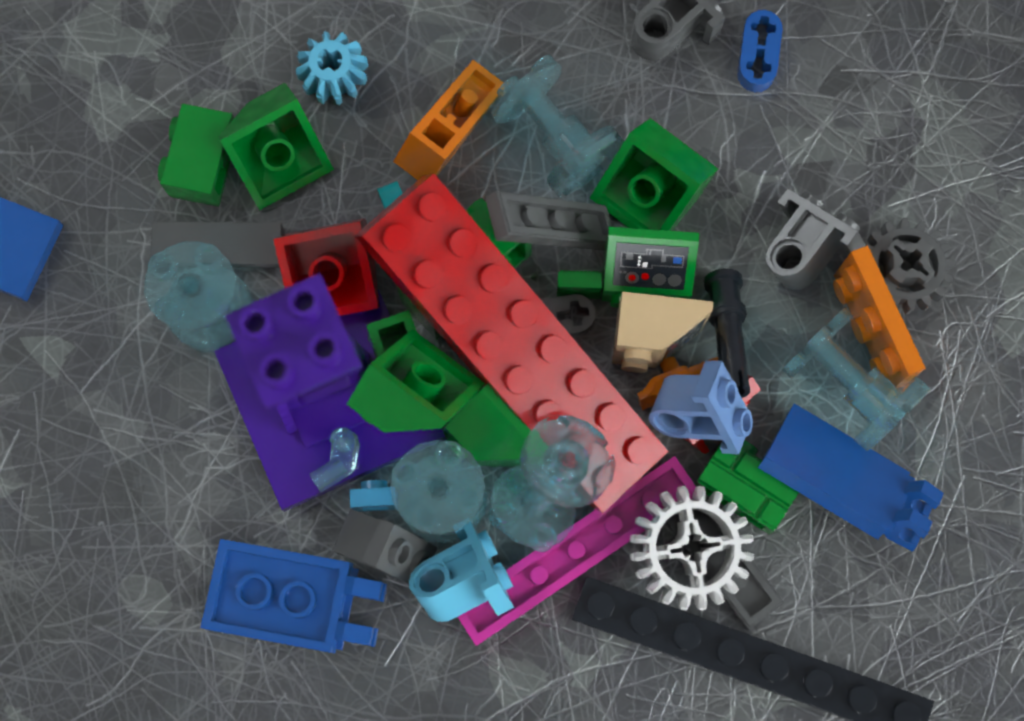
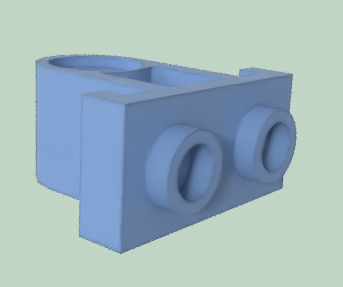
(703, 408)

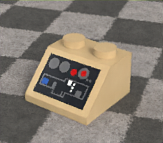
(655, 328)

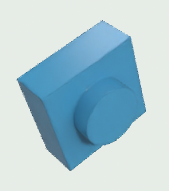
(372, 496)

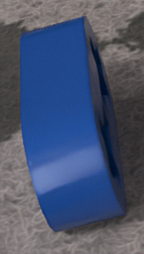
(768, 52)

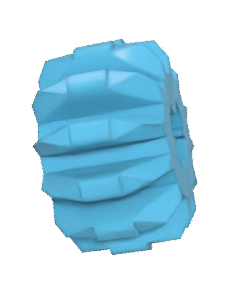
(326, 81)

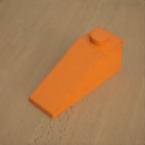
(449, 122)

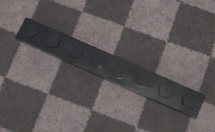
(744, 656)

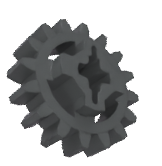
(920, 278)

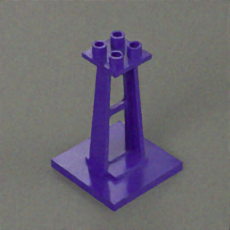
(293, 384)

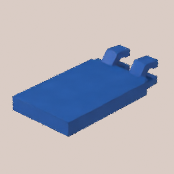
(24, 247)
(850, 480)
(287, 597)

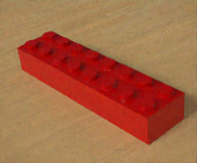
(502, 325)

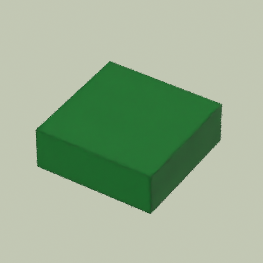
(579, 282)

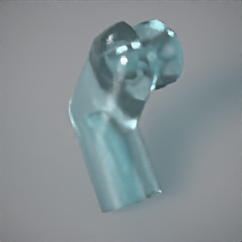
(342, 459)

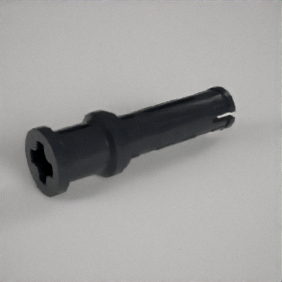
(727, 319)

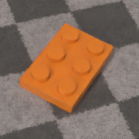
(877, 318)

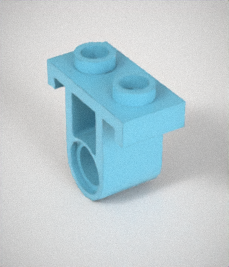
(462, 578)

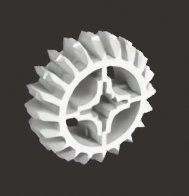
(696, 568)

